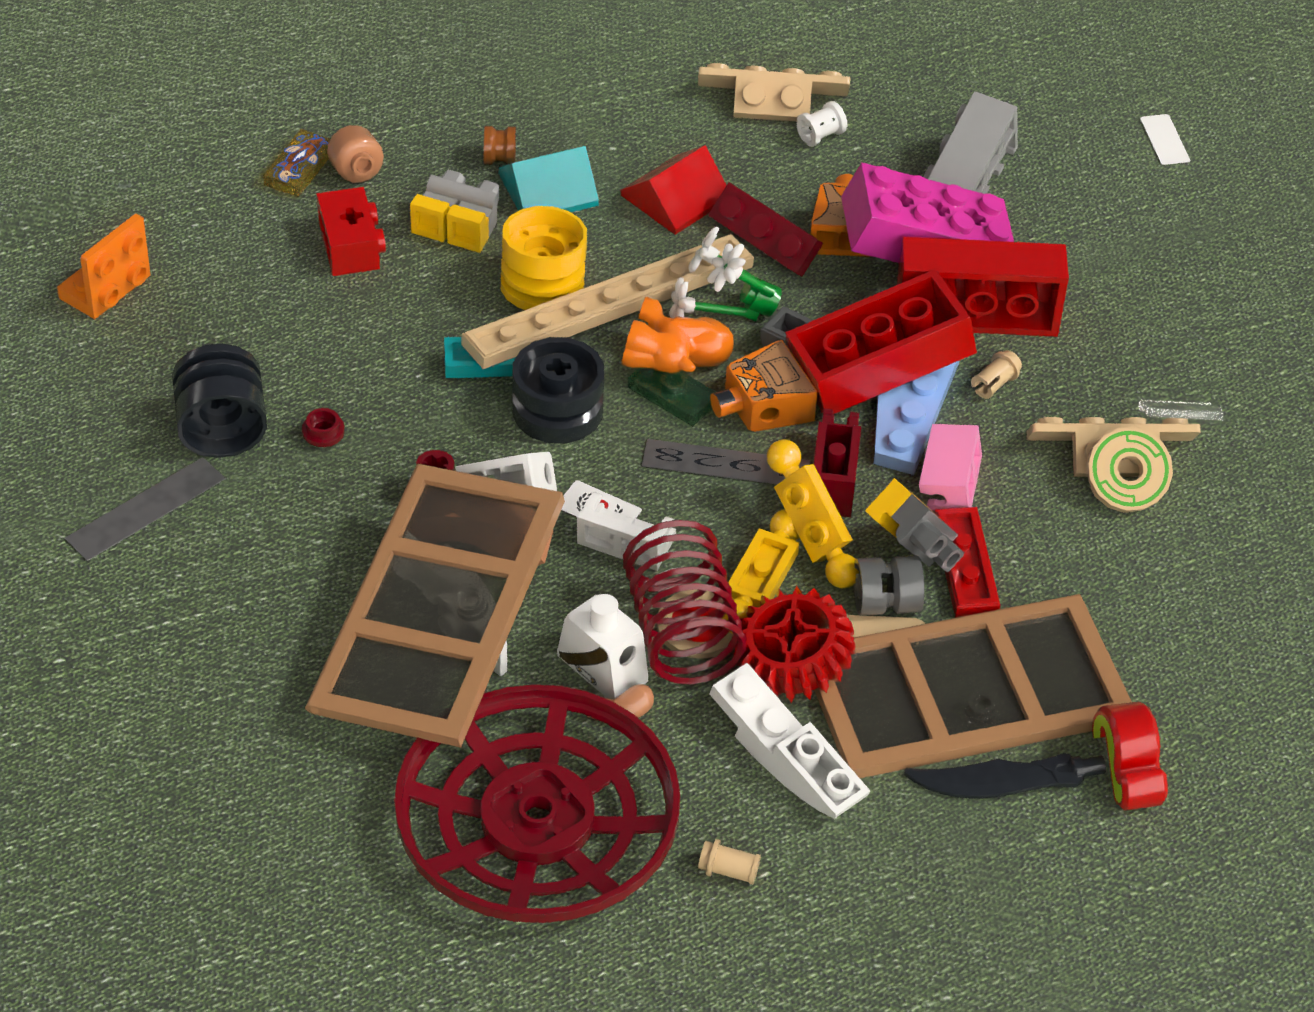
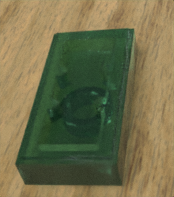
(673, 392)

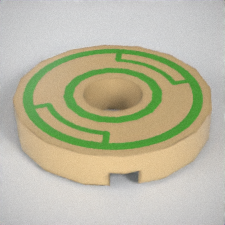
(1147, 452)

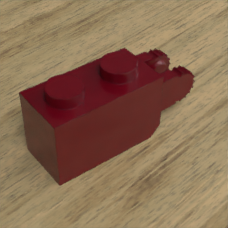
(838, 458)

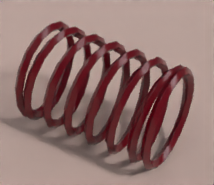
(684, 583)

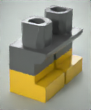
(915, 526)

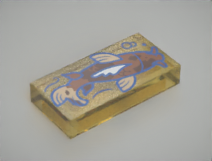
(298, 163)

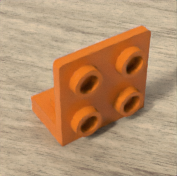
(109, 270)

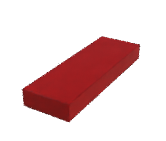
(971, 579)

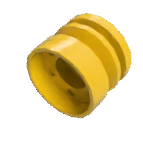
(542, 255)

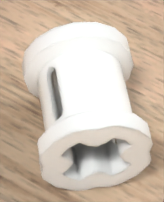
(830, 110)

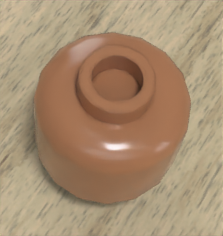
(352, 151)

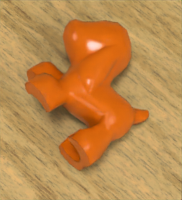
(675, 342)

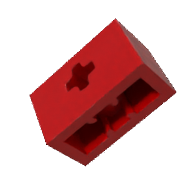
(350, 231)

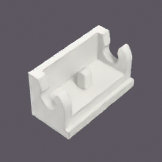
(612, 531)

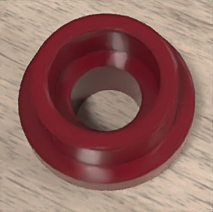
(323, 428)

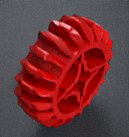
(798, 642)

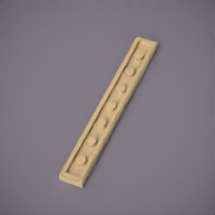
(591, 305)

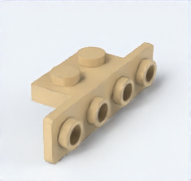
(772, 94)
(1091, 429)

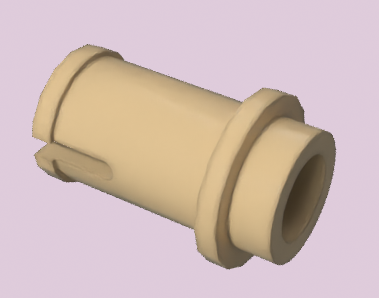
(1003, 368)
(728, 862)

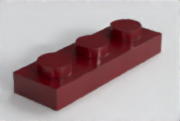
(765, 229)

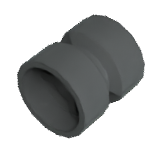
(904, 585)

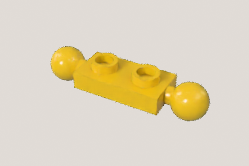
(812, 513)
(764, 564)

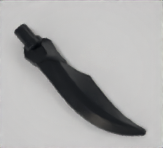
(1006, 777)

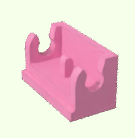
(951, 465)

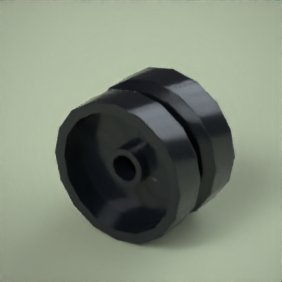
(558, 390)

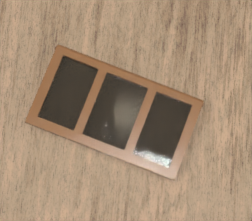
(436, 605)
(970, 686)

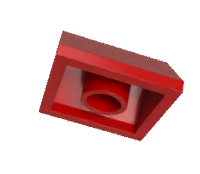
(678, 189)

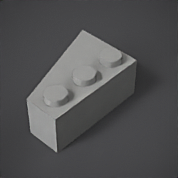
(982, 136)

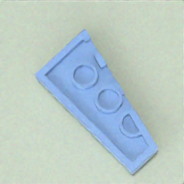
(907, 419)

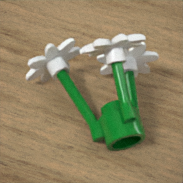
(757, 294)

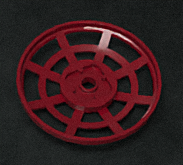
(545, 787)

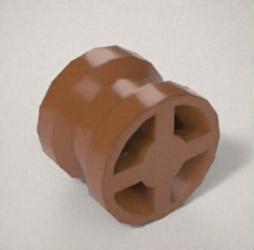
(499, 145)

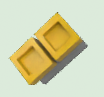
(455, 211)

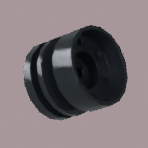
(219, 400)

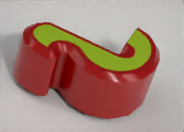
(1132, 754)

